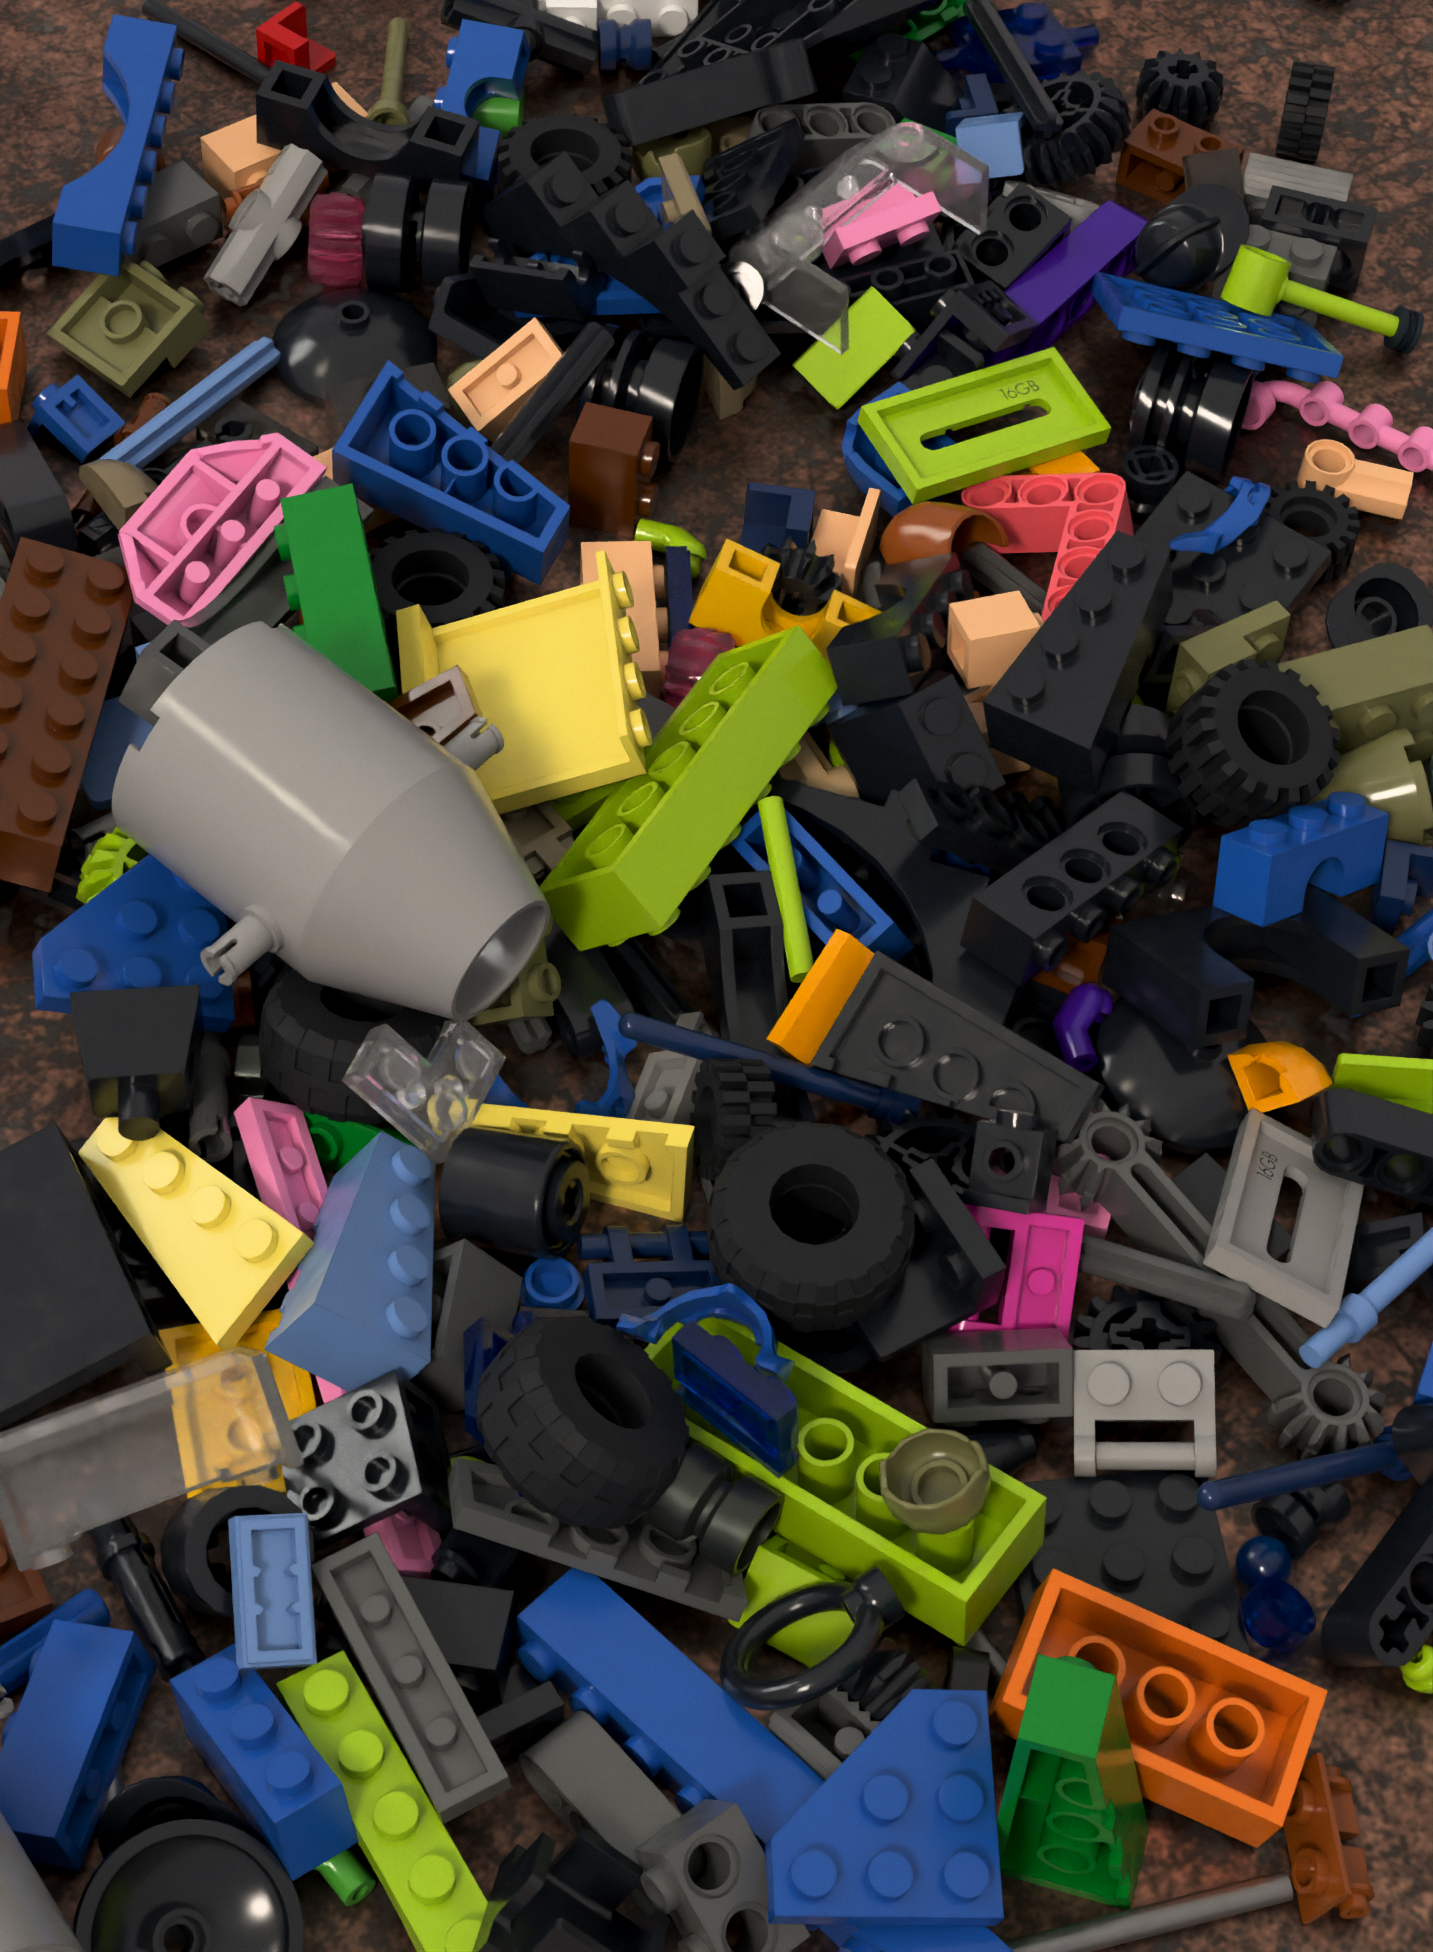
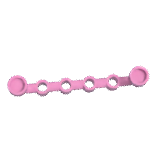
(1325, 405)

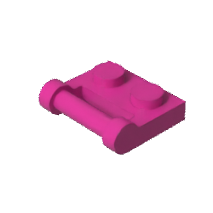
(1038, 1273)

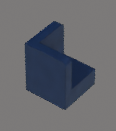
(775, 514)

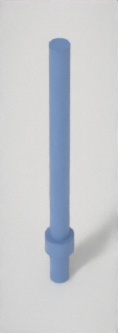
(1360, 1311)

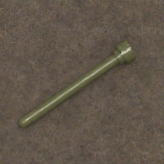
(389, 108)

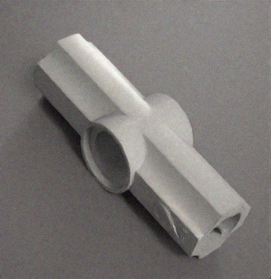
(265, 225)

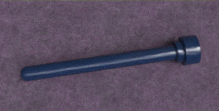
(878, 1101)
(1305, 1474)

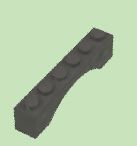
(251, 597)

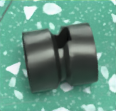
(722, 1513)

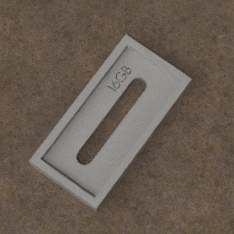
(1323, 1229)

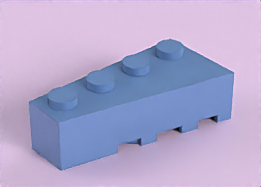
(369, 1275)

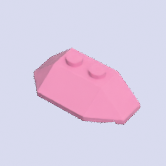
(210, 521)

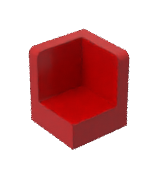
(286, 40)

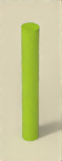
(786, 887)

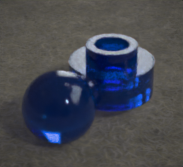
(1272, 1608)

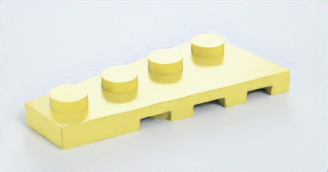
(628, 1160)
(201, 1227)

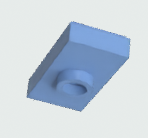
(272, 1591)

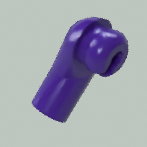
(1073, 1021)

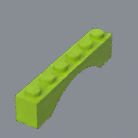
(388, 1807)

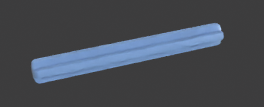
(196, 404)

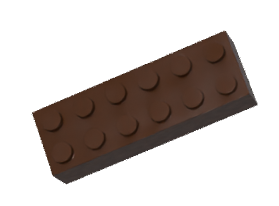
(57, 659)

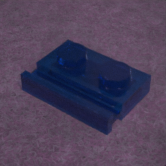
(736, 1398)

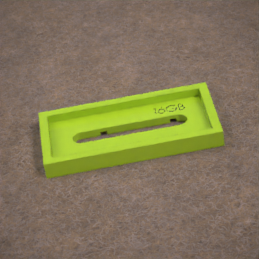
(1038, 379)

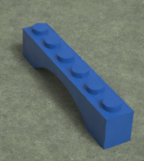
(98, 210)

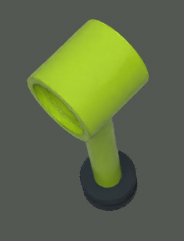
(1261, 280)

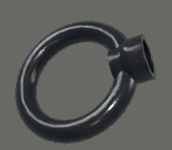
(870, 1607)

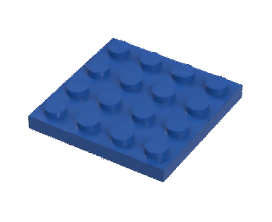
(1208, 324)

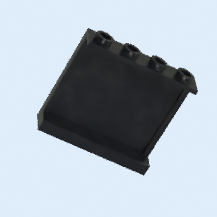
(63, 1281)

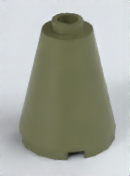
(1389, 783)

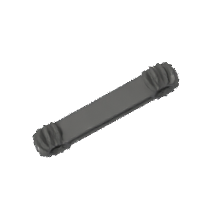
(1171, 1227)

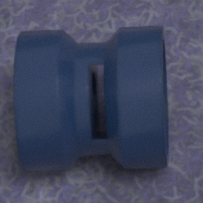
(625, 45)

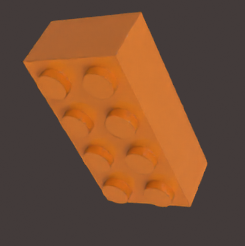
(1203, 1720)

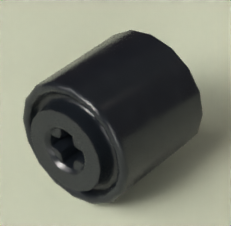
(514, 1192)
(194, 1531)

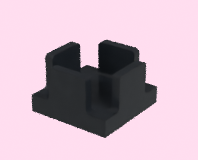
(566, 1901)

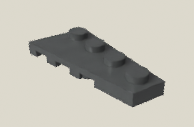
(628, 1555)

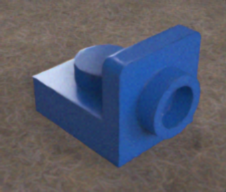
(75, 417)

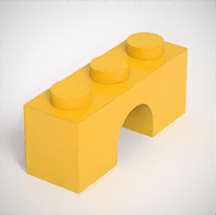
(741, 603)

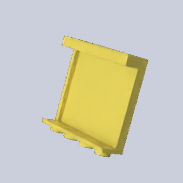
(552, 683)

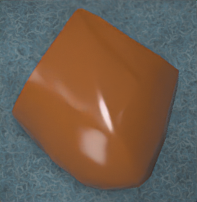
(938, 529)

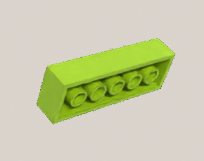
(701, 779)
(837, 1503)

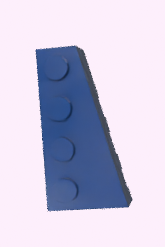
(442, 476)

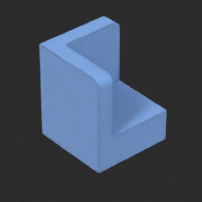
(995, 142)

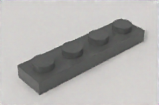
(411, 1678)

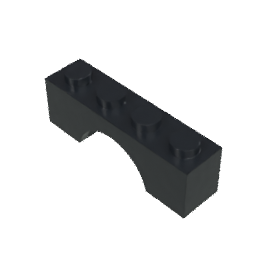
(305, 111)
(898, 647)

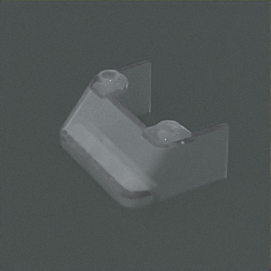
(839, 194)
(140, 1449)

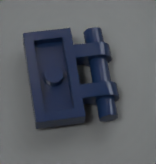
(641, 1286)

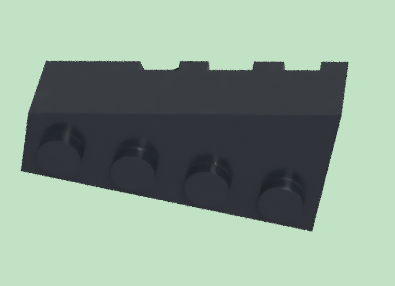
(1083, 666)

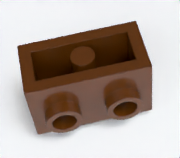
(1155, 151)
(611, 470)

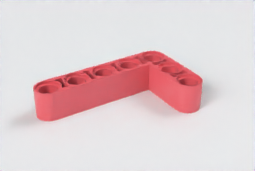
(1056, 514)

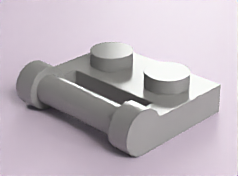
(1144, 1389)

